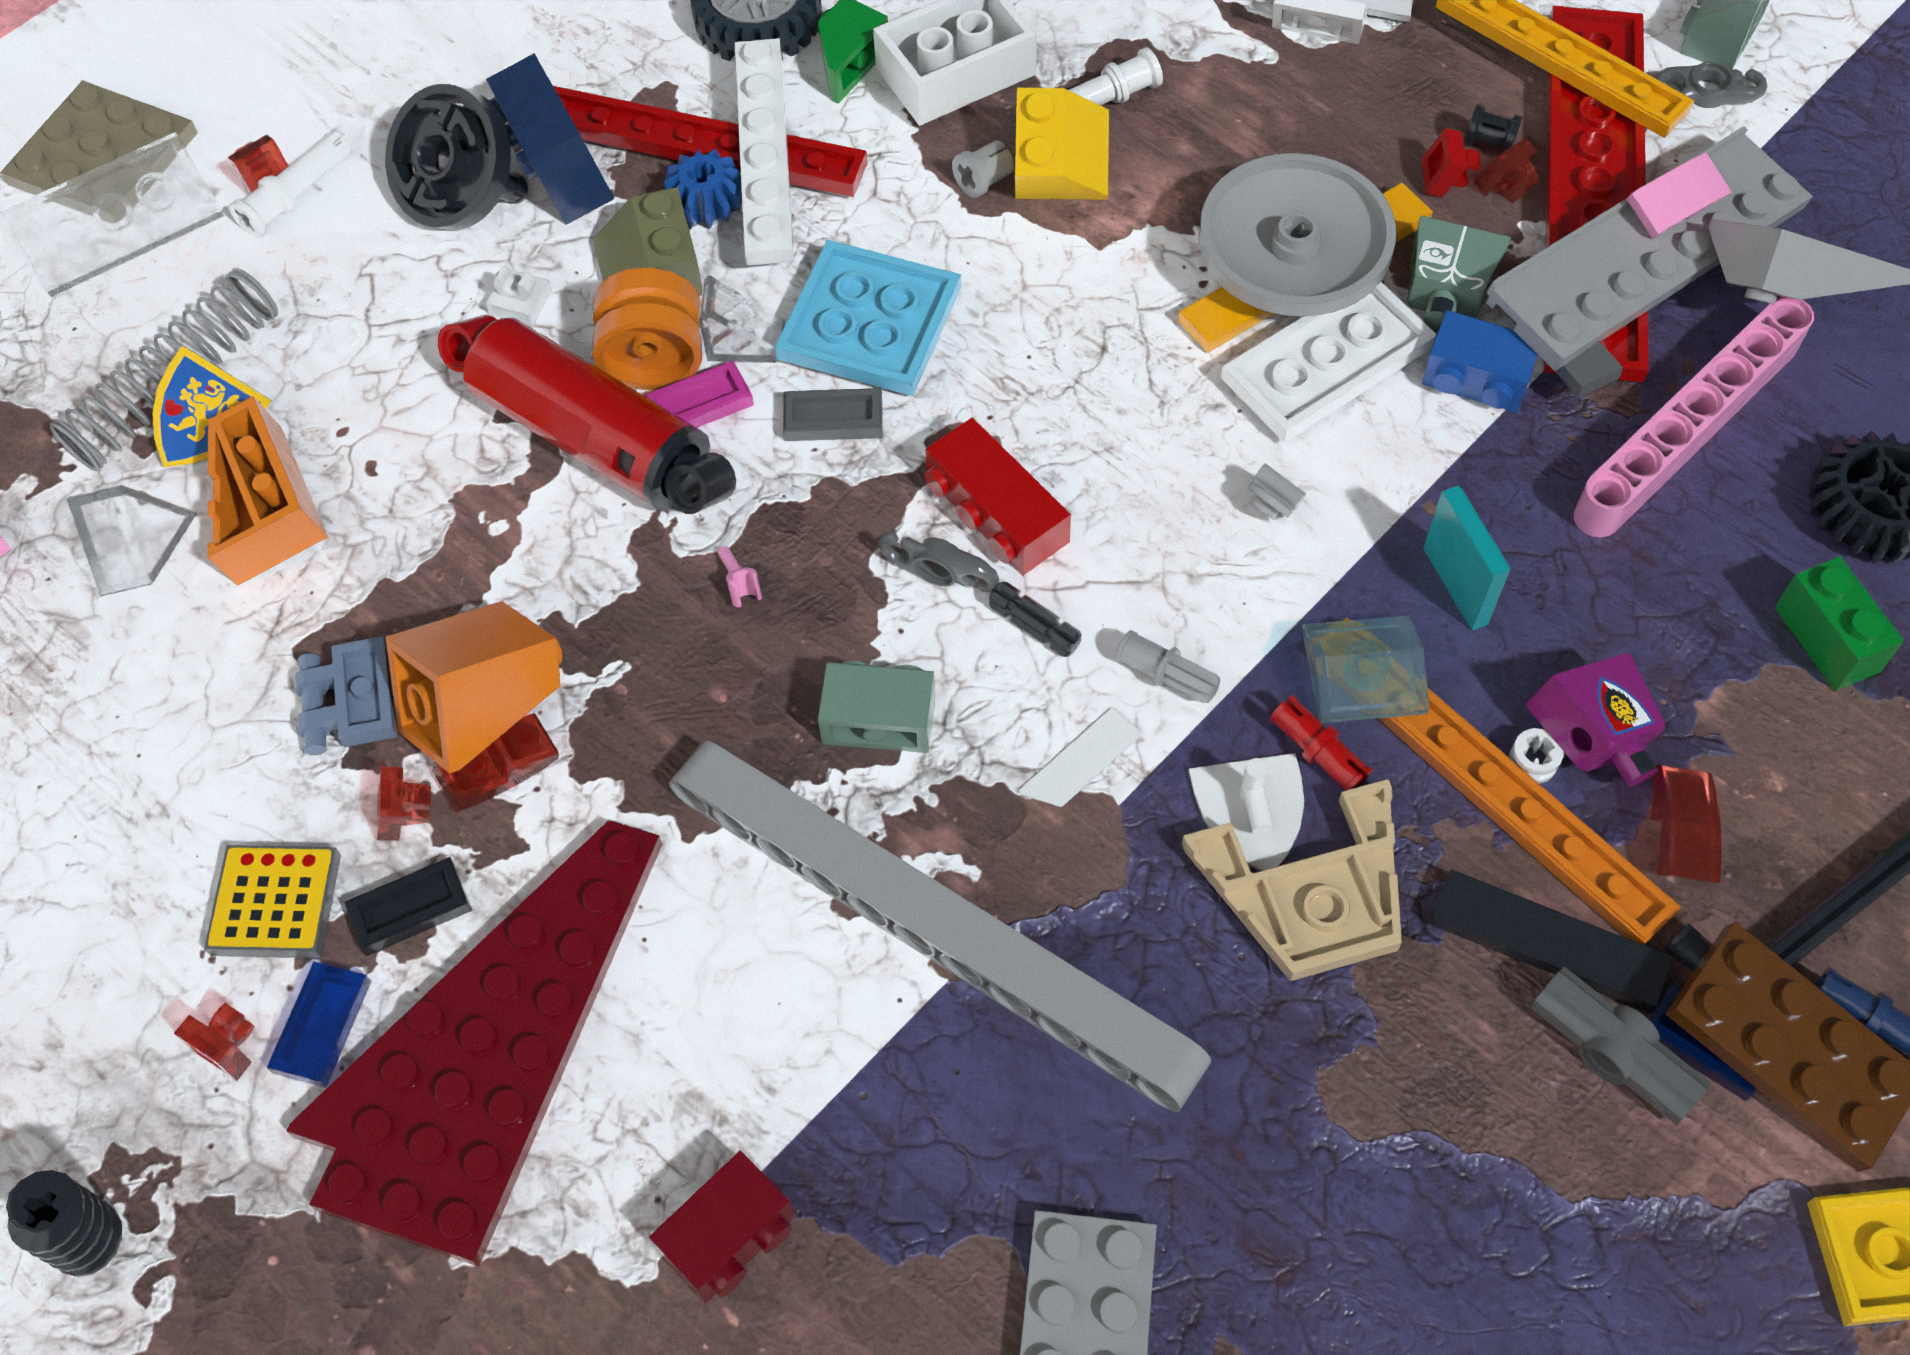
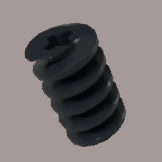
(63, 1223)

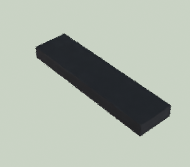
(1551, 940)

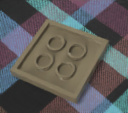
(89, 132)

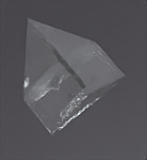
(736, 326)
(127, 535)

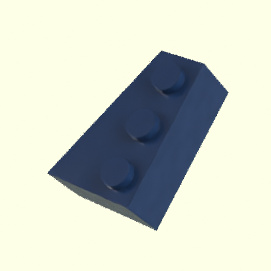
(548, 139)

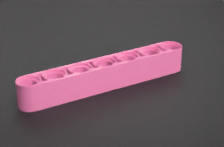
(1692, 417)

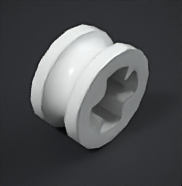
(1538, 740)

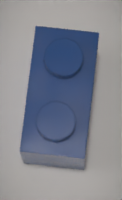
(1480, 362)

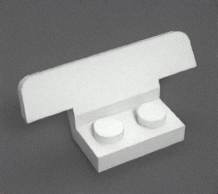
(1335, 18)

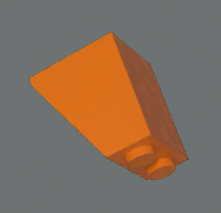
(469, 680)

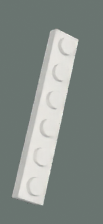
(763, 153)

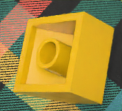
(1060, 146)

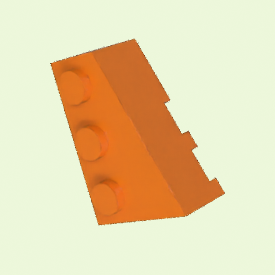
(258, 494)

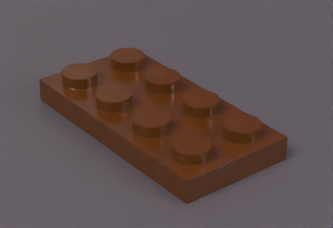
(1795, 1046)

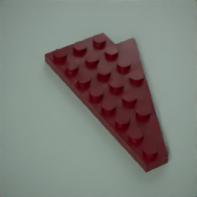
(457, 1088)

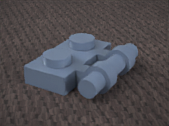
(362, 696)

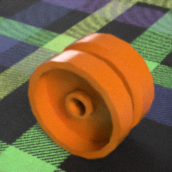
(647, 328)

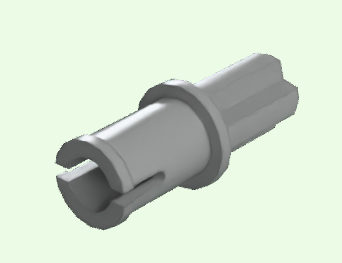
(1168, 667)

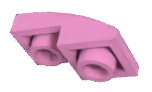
(1678, 195)

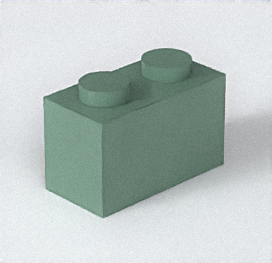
(877, 707)

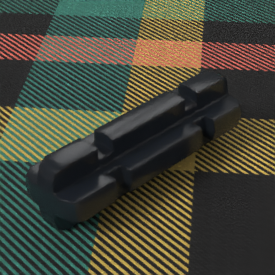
(1035, 619)

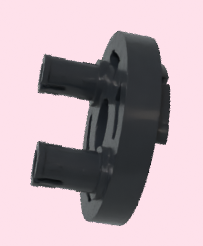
(477, 152)

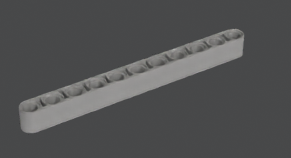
(943, 927)

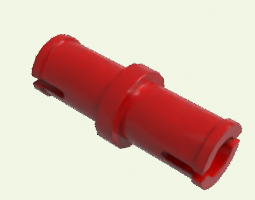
(1320, 744)

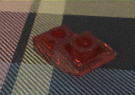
(501, 766)
(1690, 824)

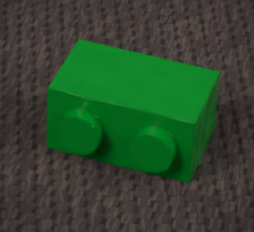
(1838, 623)

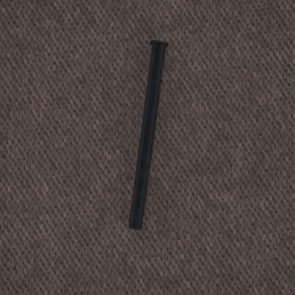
(1843, 903)

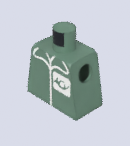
(1452, 268)

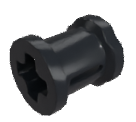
(1492, 129)

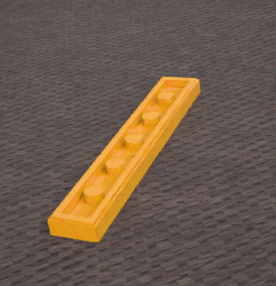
(1574, 61)
(1223, 317)

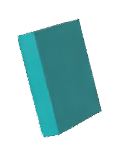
(1466, 557)

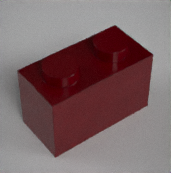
(724, 1228)

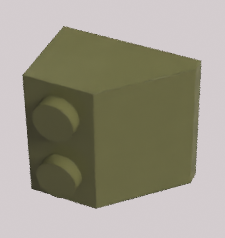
(649, 233)

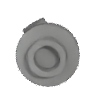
(1274, 493)

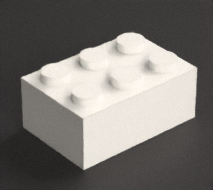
(954, 54)

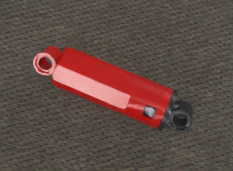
(587, 413)

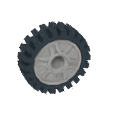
(731, 21)

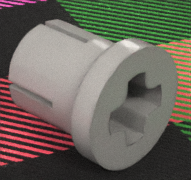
(982, 168)

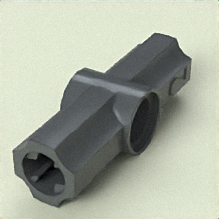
(1620, 1045)

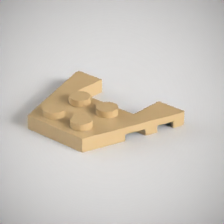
(1317, 908)

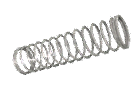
(82, 448)

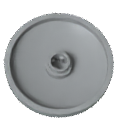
(1297, 234)

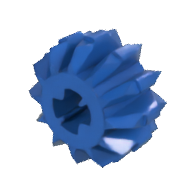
(707, 186)

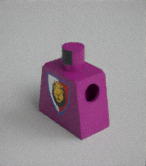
(1602, 717)

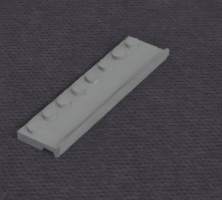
(1617, 272)

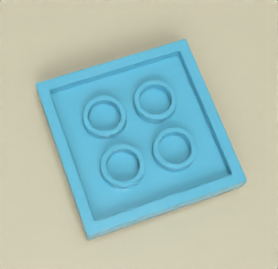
(869, 317)

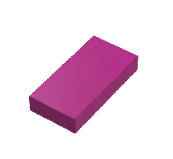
(706, 395)

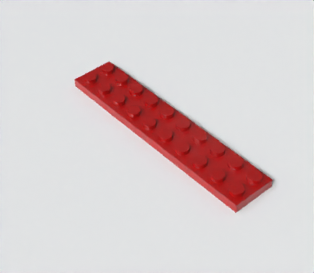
(1596, 157)

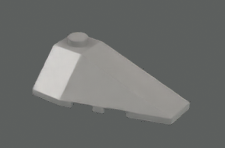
(1795, 266)

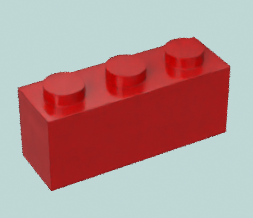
(997, 496)

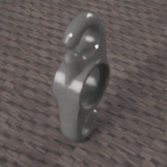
(1731, 90)
(938, 561)

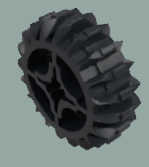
(1869, 512)

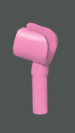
(739, 580)

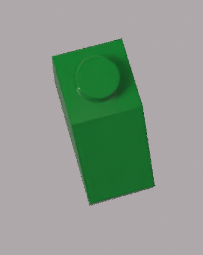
(848, 44)

